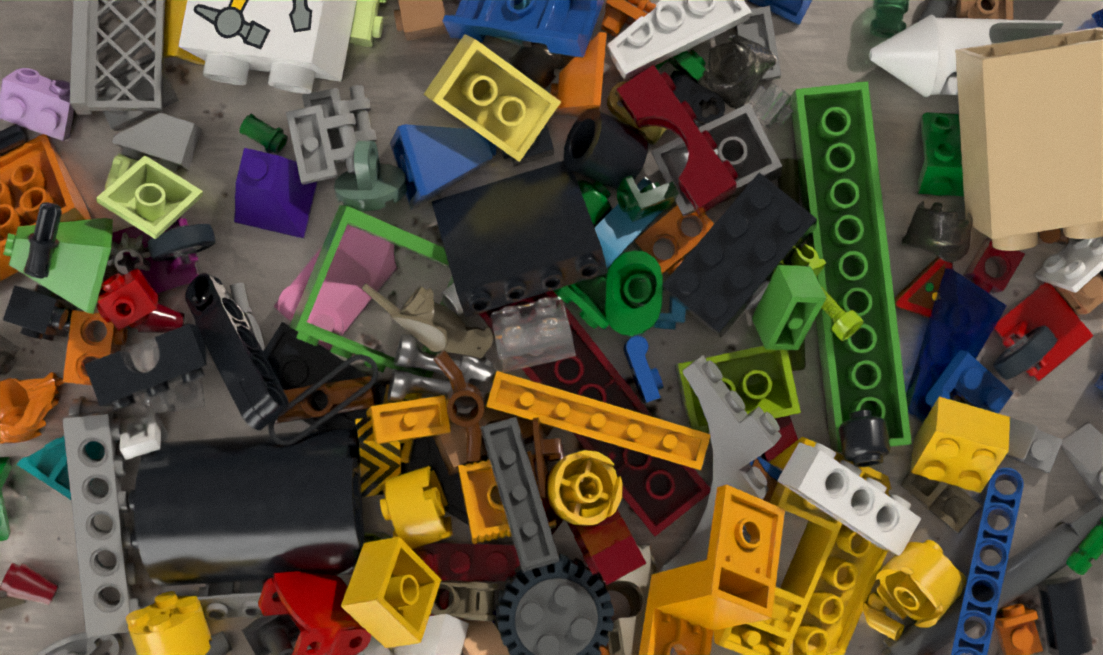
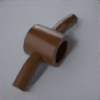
(467, 420)

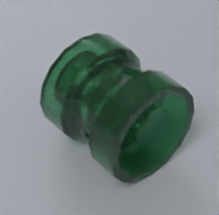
(888, 17)

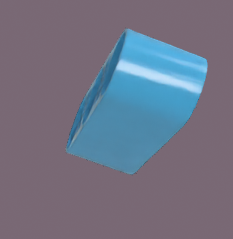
(618, 232)

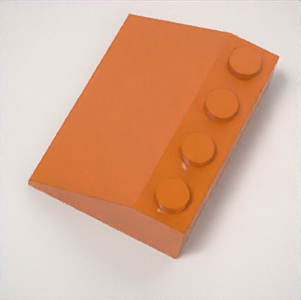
(27, 179)

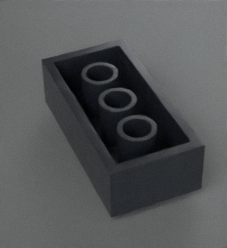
(740, 255)

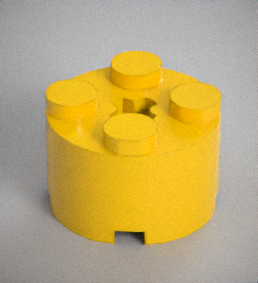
(416, 507)
(920, 583)
(170, 627)

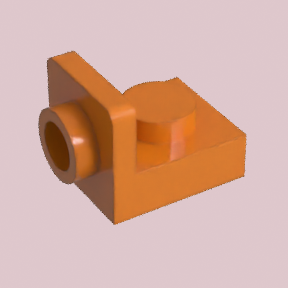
(1018, 630)

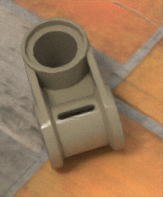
(468, 601)

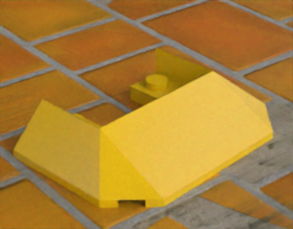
(822, 587)

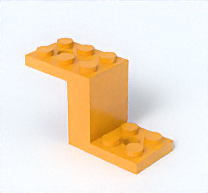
(724, 590)

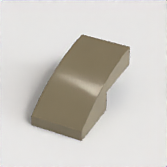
(943, 500)

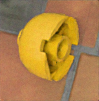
(584, 488)

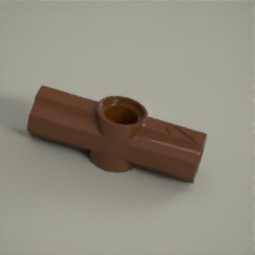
(336, 393)

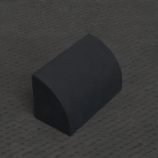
(1065, 616)

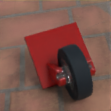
(1039, 334)

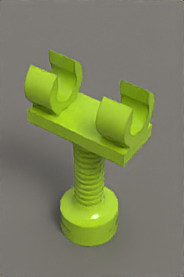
(844, 322)

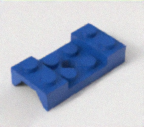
(557, 23)

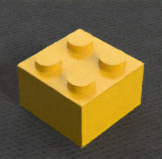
(960, 444)
(391, 592)

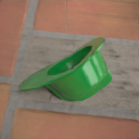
(633, 293)

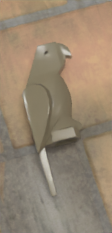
(436, 324)

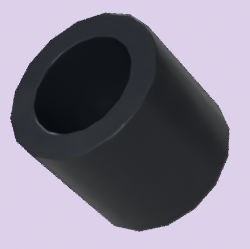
(605, 148)

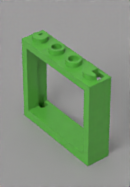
(341, 345)

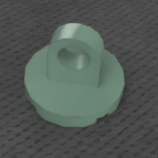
(372, 181)

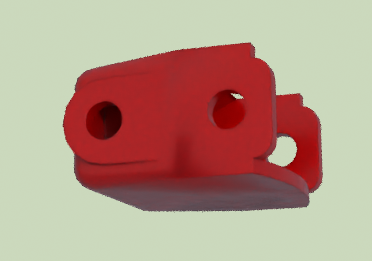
(316, 609)

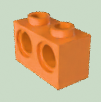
(670, 231)
(84, 347)

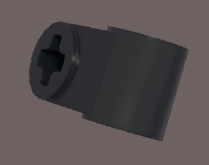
(697, 97)

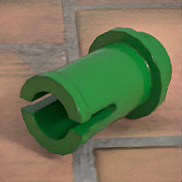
(264, 134)

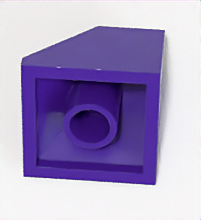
(272, 194)

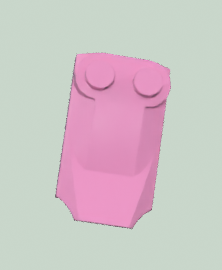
(341, 299)

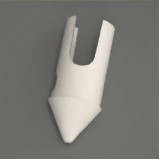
(926, 55)

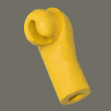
(878, 620)

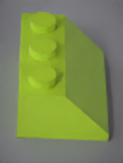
(756, 375)

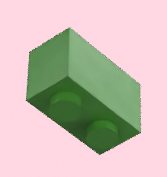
(788, 307)

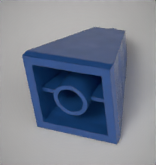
(437, 158)

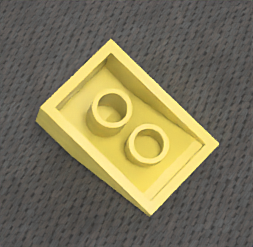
(492, 97)

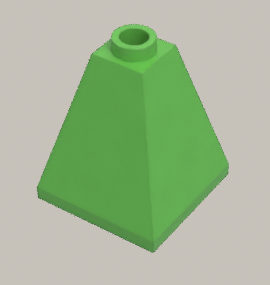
(75, 264)

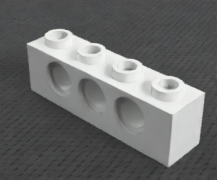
(850, 498)

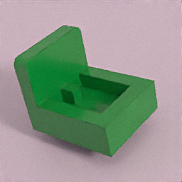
(686, 62)

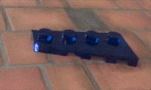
(959, 320)

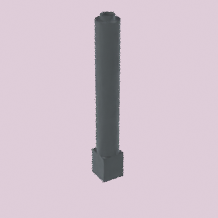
(1022, 573)

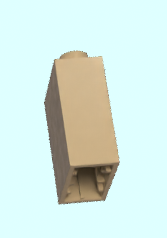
(1033, 137)

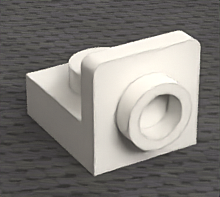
(141, 435)

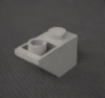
(161, 138)

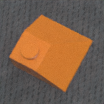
(582, 80)

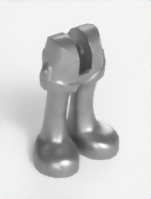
(410, 355)

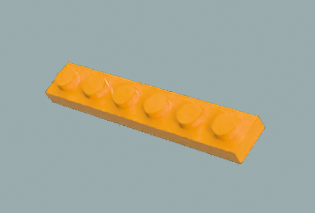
(598, 420)

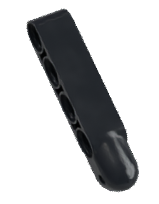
(236, 352)

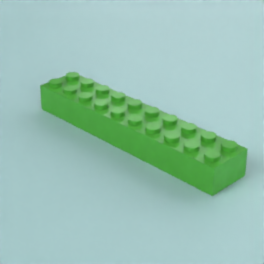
(845, 196)

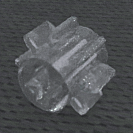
(771, 105)

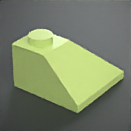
(149, 197)

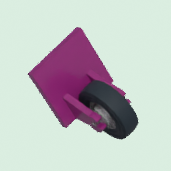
(172, 253)

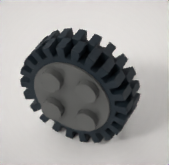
(555, 610)

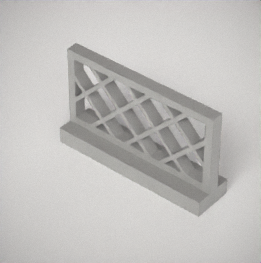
(86, 49)

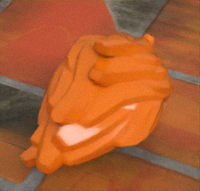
(25, 405)

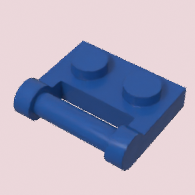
(646, 379)
(971, 383)

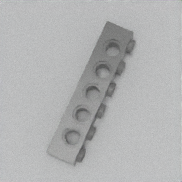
(100, 615)

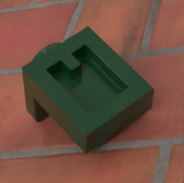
(647, 201)

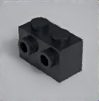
(39, 312)

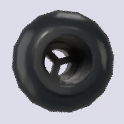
(864, 439)

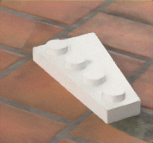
(672, 30)

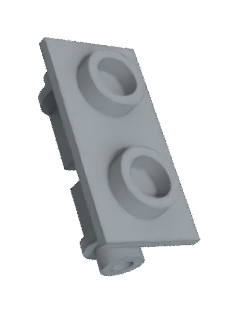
(221, 603)

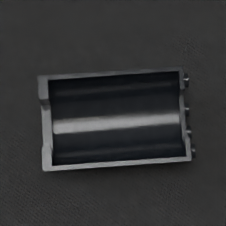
(249, 508)

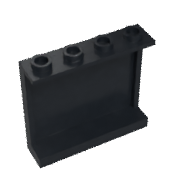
(518, 238)

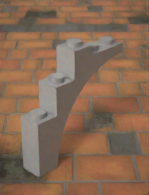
(735, 442)

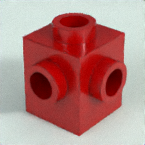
(126, 299)

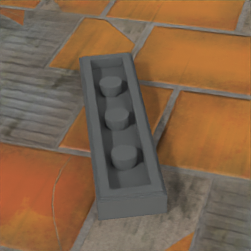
(519, 494)

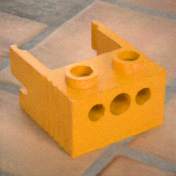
(483, 501)

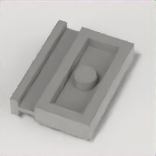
(142, 92)

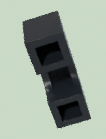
(119, 381)

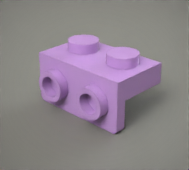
(37, 103)

